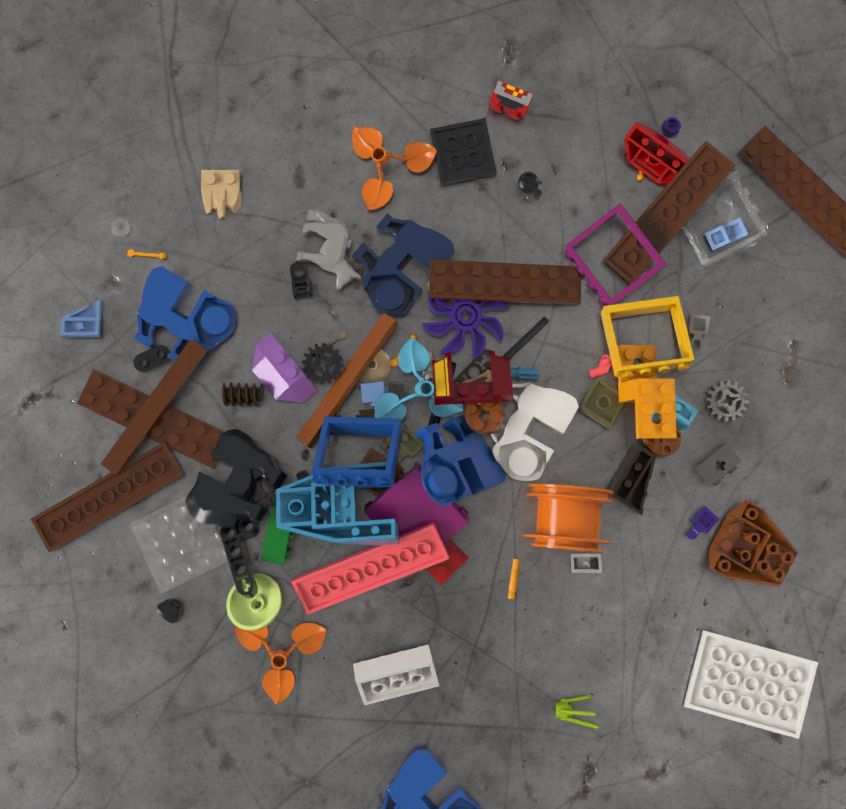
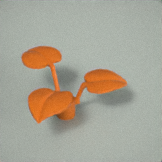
(368, 144)
(280, 682)

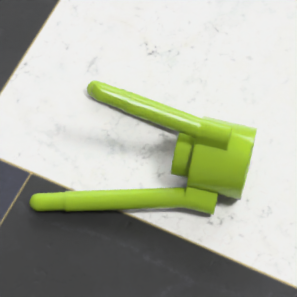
(564, 711)

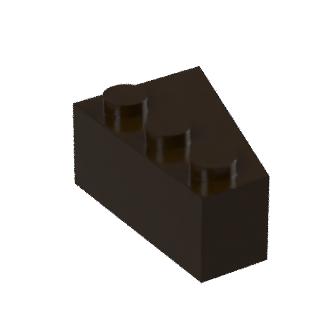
(633, 478)

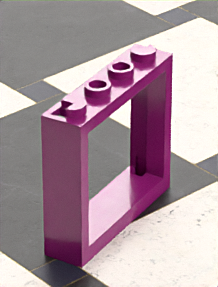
(641, 237)

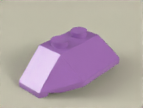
(280, 372)

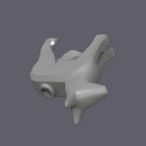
(333, 252)

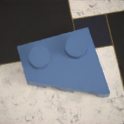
(83, 322)

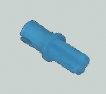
(524, 373)

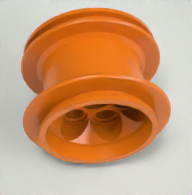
(569, 516)

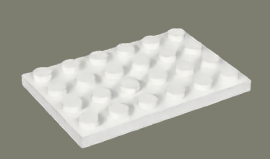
(750, 684)

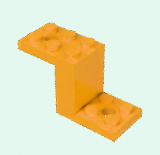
(648, 394)

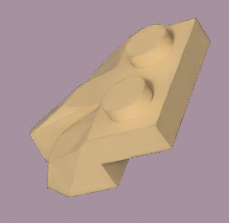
(221, 191)

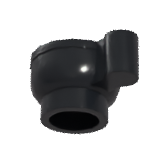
(528, 183)

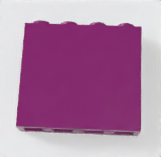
(414, 508)

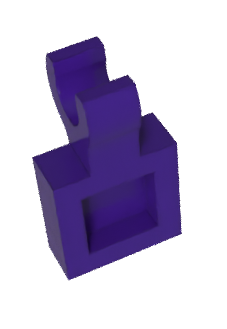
(703, 521)

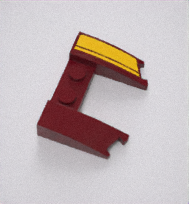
(449, 393)

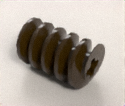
(242, 395)

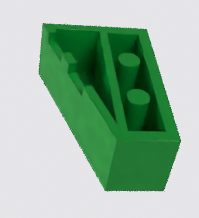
(276, 541)

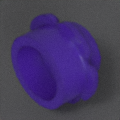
(676, 126)

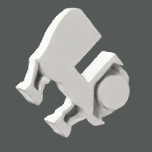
(515, 450)

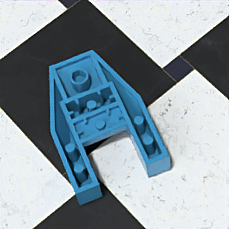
(330, 512)

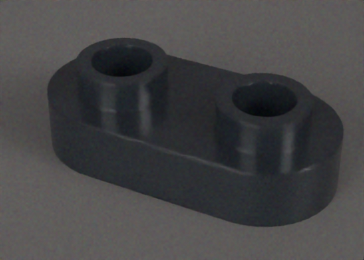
(152, 359)

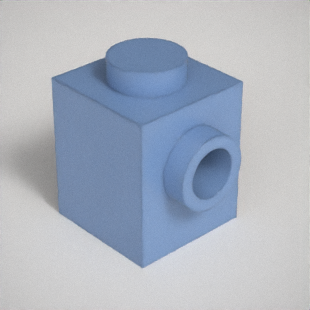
(372, 391)

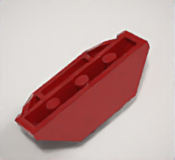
(653, 154)

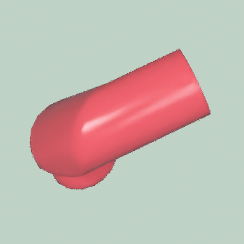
(603, 367)

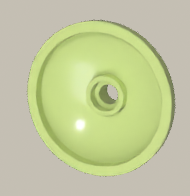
(245, 611)

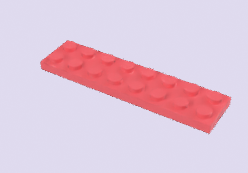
(370, 569)

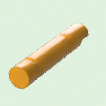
(514, 579)

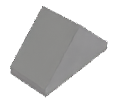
(587, 562)

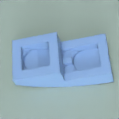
(726, 234)

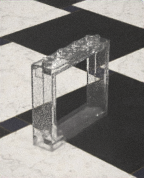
(752, 210)

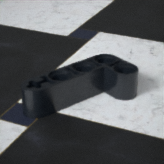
(242, 558)

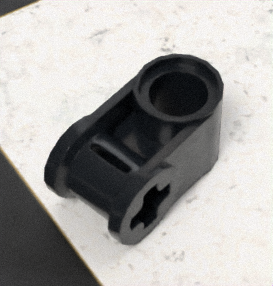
(300, 282)

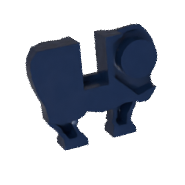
(384, 282)

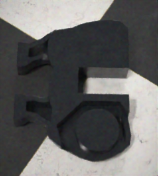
(224, 503)

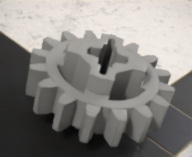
(724, 393)

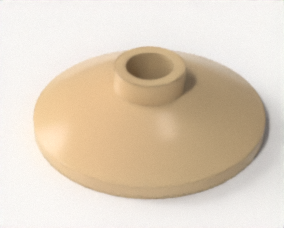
(380, 371)

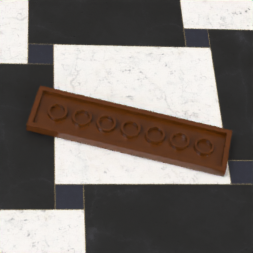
(798, 185)
(671, 210)
(504, 282)
(173, 427)
(107, 497)

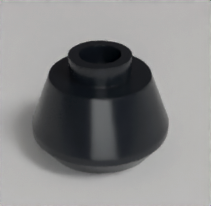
(170, 610)

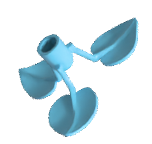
(412, 358)

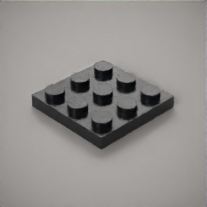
(463, 151)

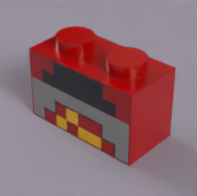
(510, 100)

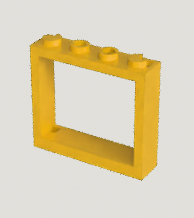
(641, 308)

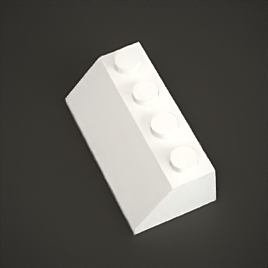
(395, 675)

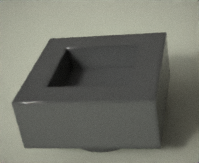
(399, 388)

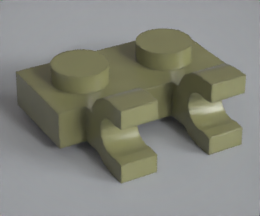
(409, 444)

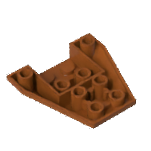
(751, 547)

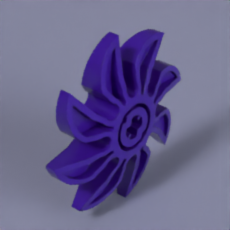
(457, 322)

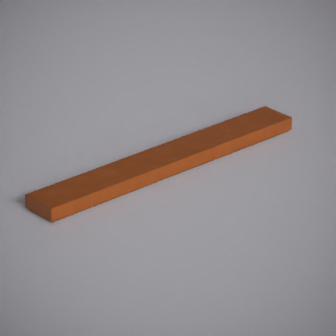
(348, 379)

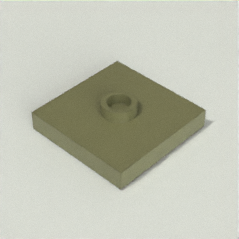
(602, 403)

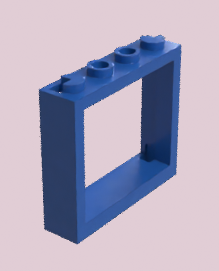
(358, 427)

